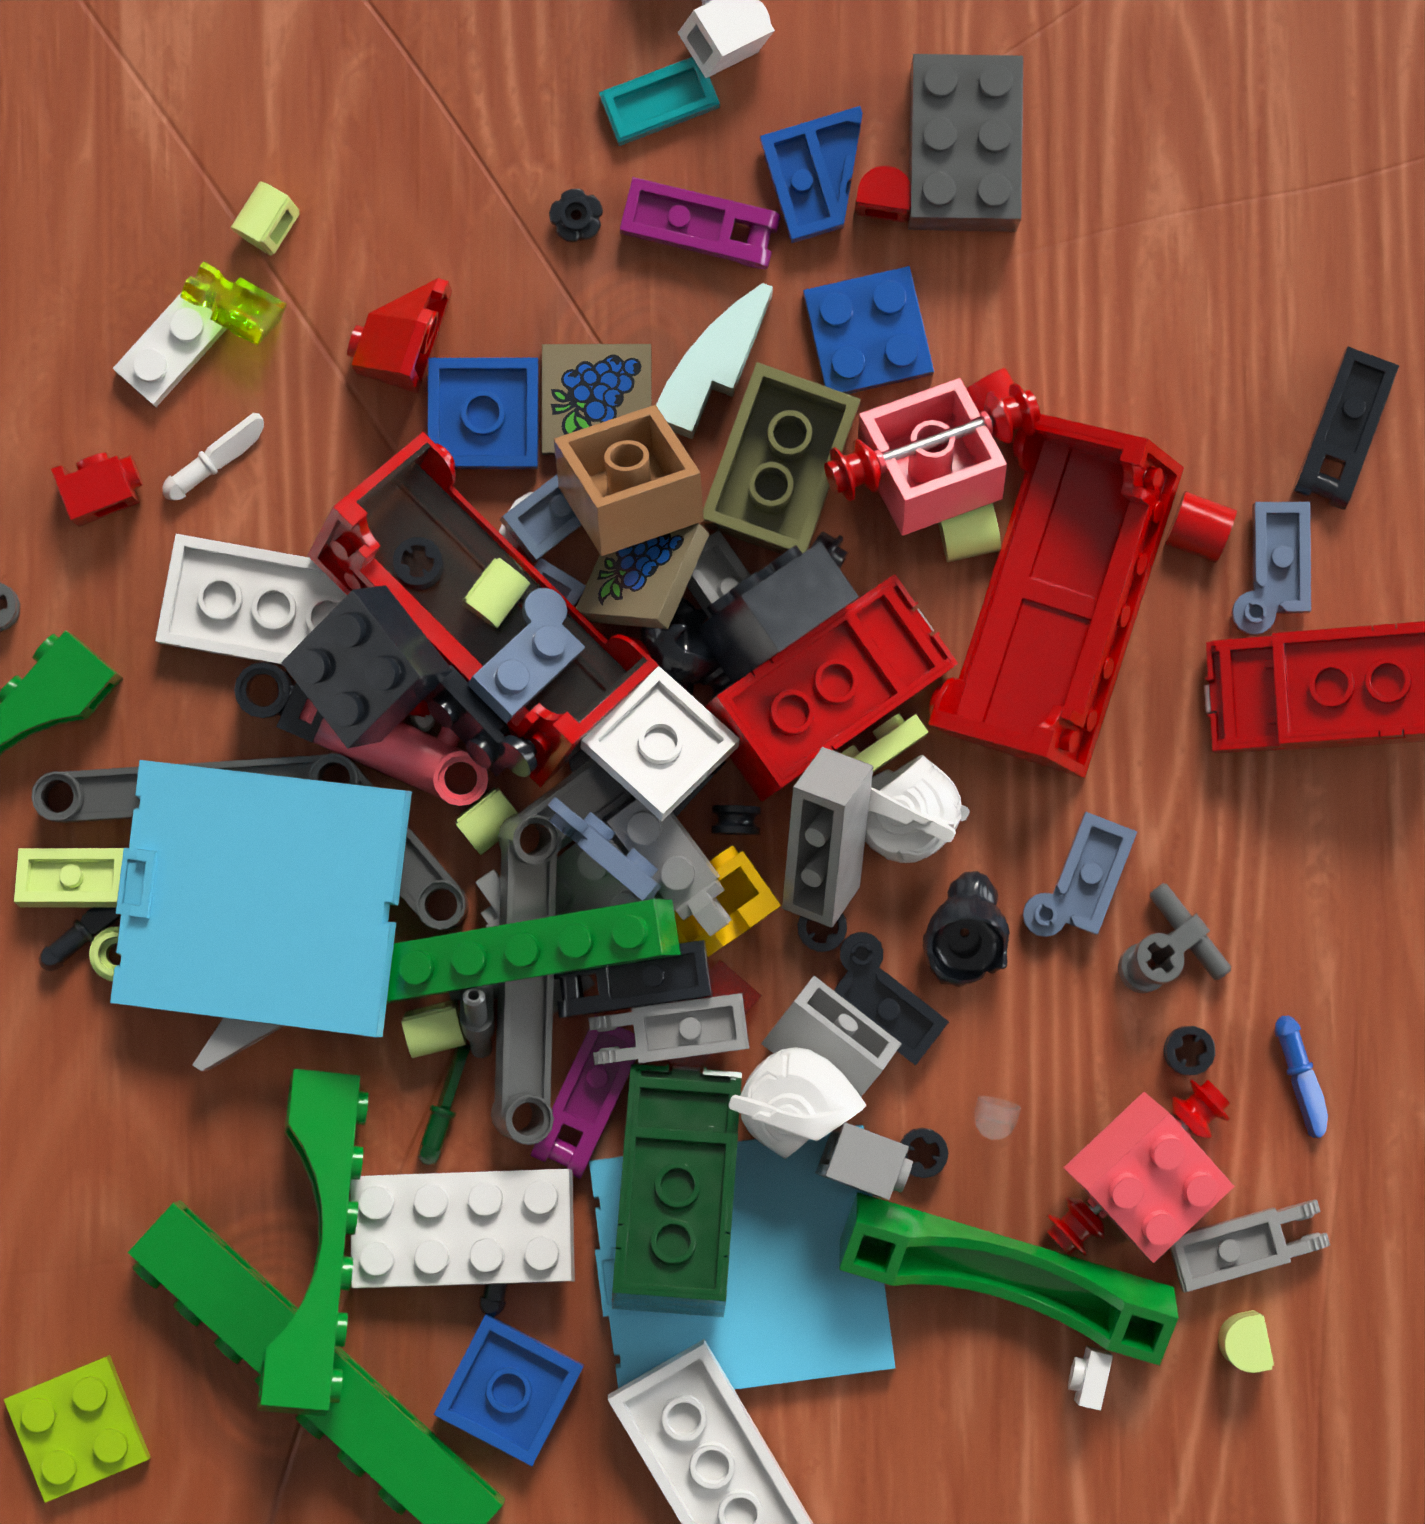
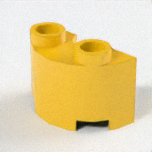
(744, 899)

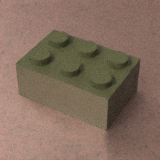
(774, 460)

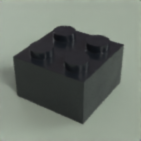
(774, 609)
(366, 666)

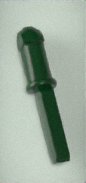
(441, 1115)

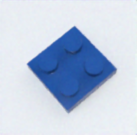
(868, 331)
(485, 411)
(509, 1389)

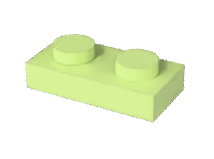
(892, 738)
(68, 877)

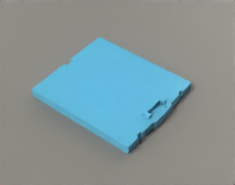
(260, 897)
(786, 1299)

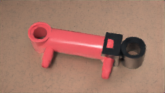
(403, 754)

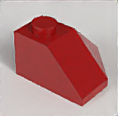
(401, 336)

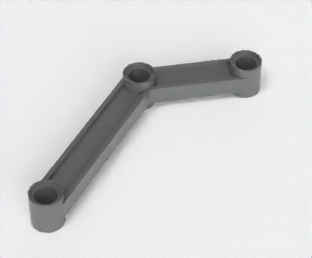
(111, 796)
(526, 895)

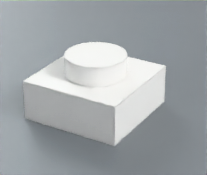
(1090, 1377)

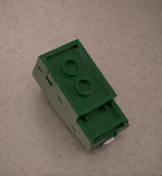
(676, 1191)

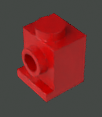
(98, 487)

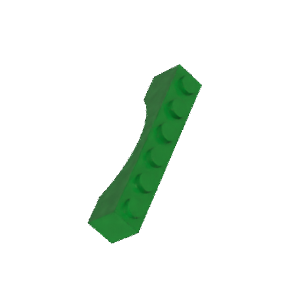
(58, 689)
(533, 949)
(321, 1127)
(1100, 1302)

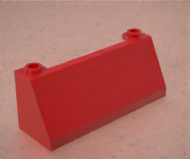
(1061, 595)

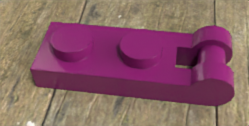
(698, 222)
(586, 1100)

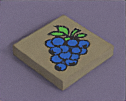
(591, 386)
(643, 581)

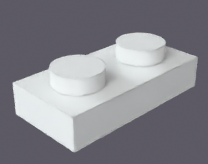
(169, 349)

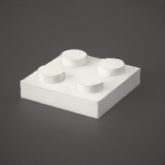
(660, 743)

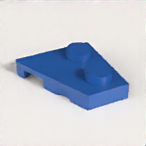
(814, 171)

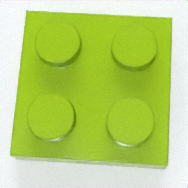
(77, 1428)

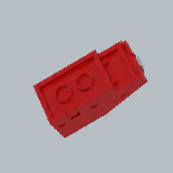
(830, 685)
(1317, 688)

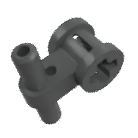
(1169, 949)
(477, 1017)

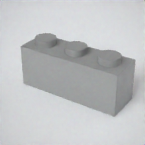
(827, 836)

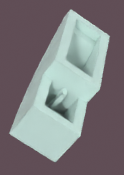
(713, 362)

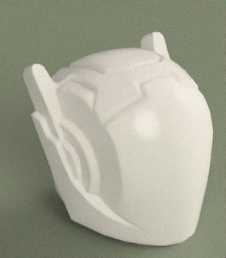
(913, 811)
(795, 1099)

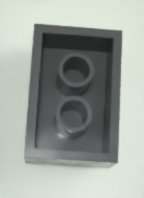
(965, 142)

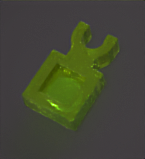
(236, 306)

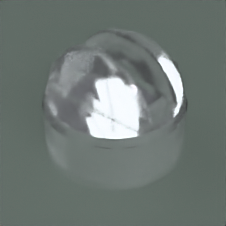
(995, 1117)

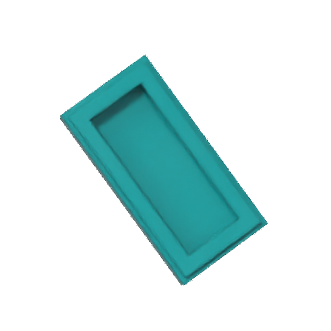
(658, 100)

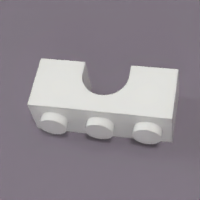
(725, 33)

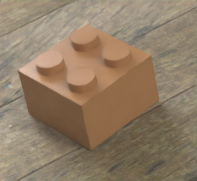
(628, 480)

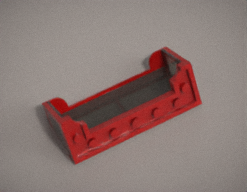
(417, 499)

